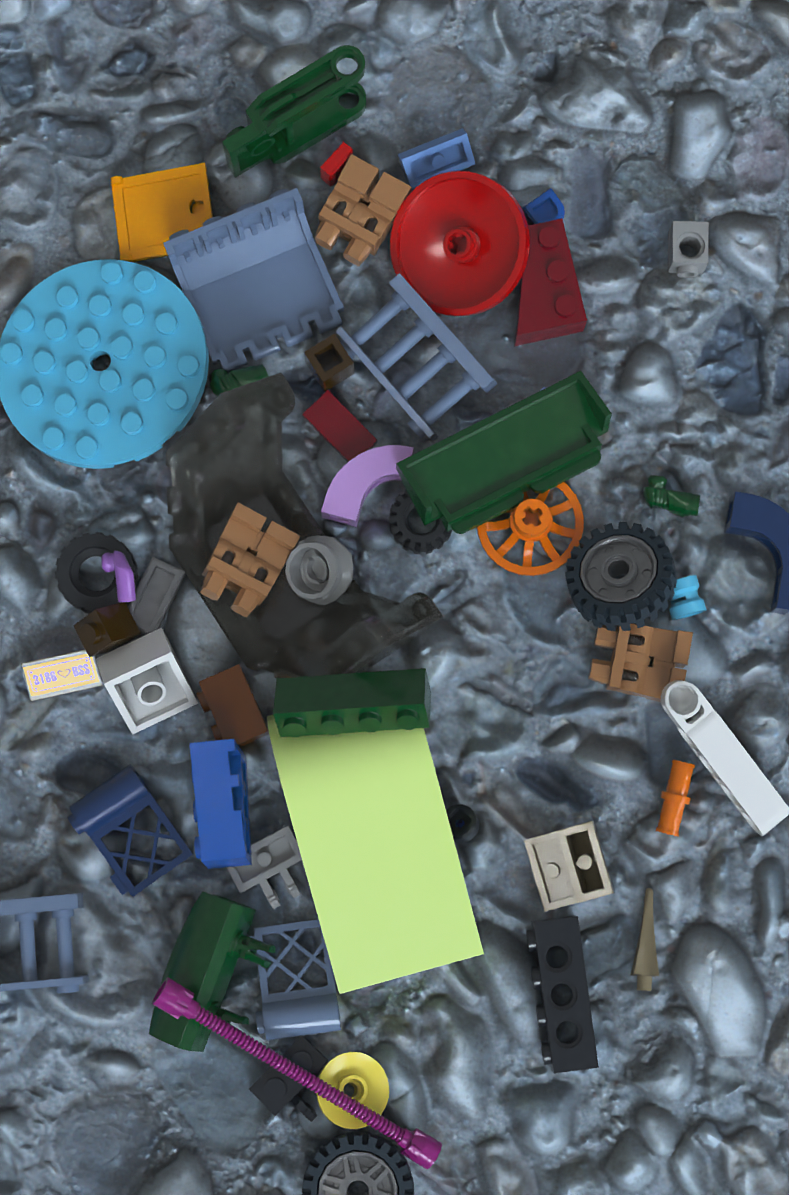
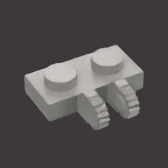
(269, 858)

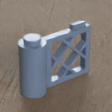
(302, 1010)

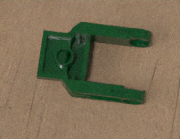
(297, 113)

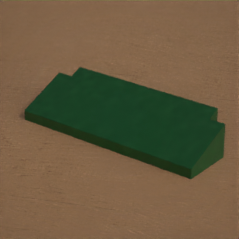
(506, 454)

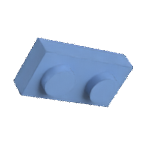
(435, 157)

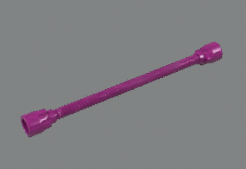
(415, 1144)

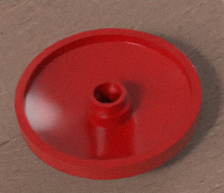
(460, 242)

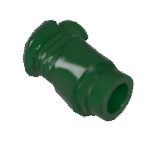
(222, 382)
(673, 501)

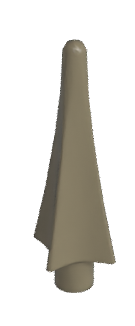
(645, 960)

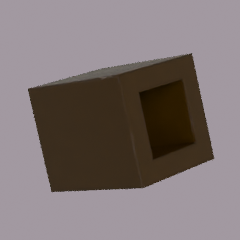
(329, 362)
(107, 629)

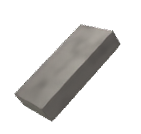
(155, 595)

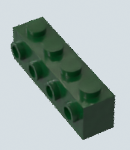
(352, 702)

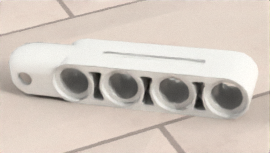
(723, 756)

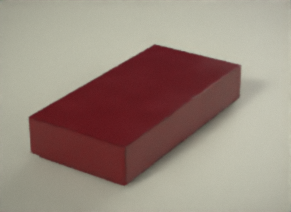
(339, 427)

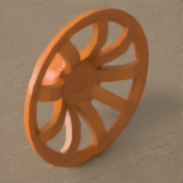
(532, 523)

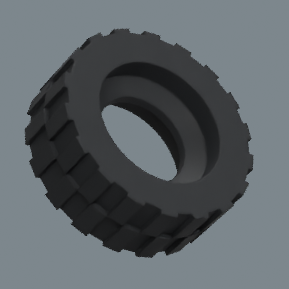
(69, 565)

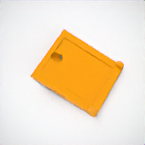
(157, 206)

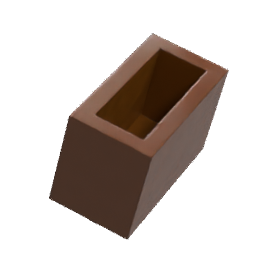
(232, 707)

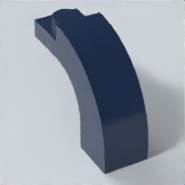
(768, 524)

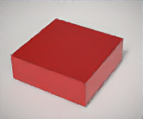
(335, 163)

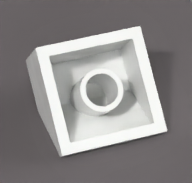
(146, 681)

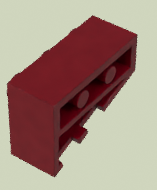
(549, 288)

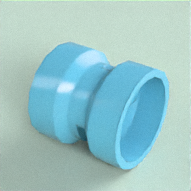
(686, 589)

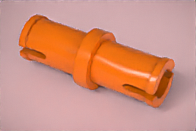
(675, 797)

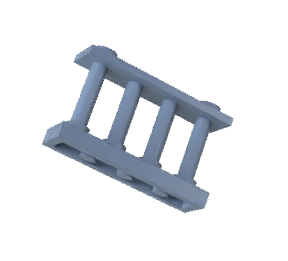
(449, 351)
(25, 912)

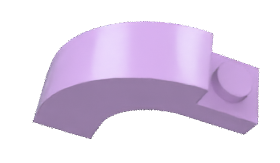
(358, 479)

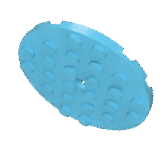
(111, 413)

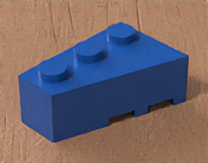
(221, 804)

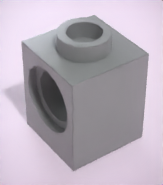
(692, 234)

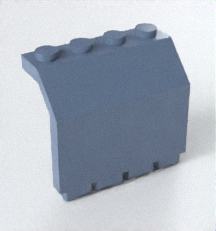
(255, 279)

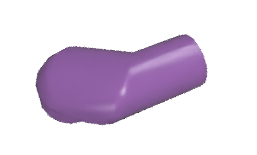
(123, 573)

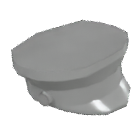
(319, 569)

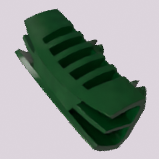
(205, 963)

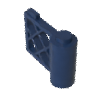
(111, 806)

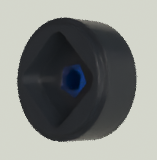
(462, 822)

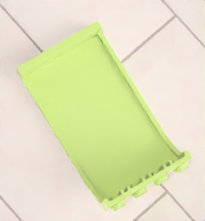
(376, 852)

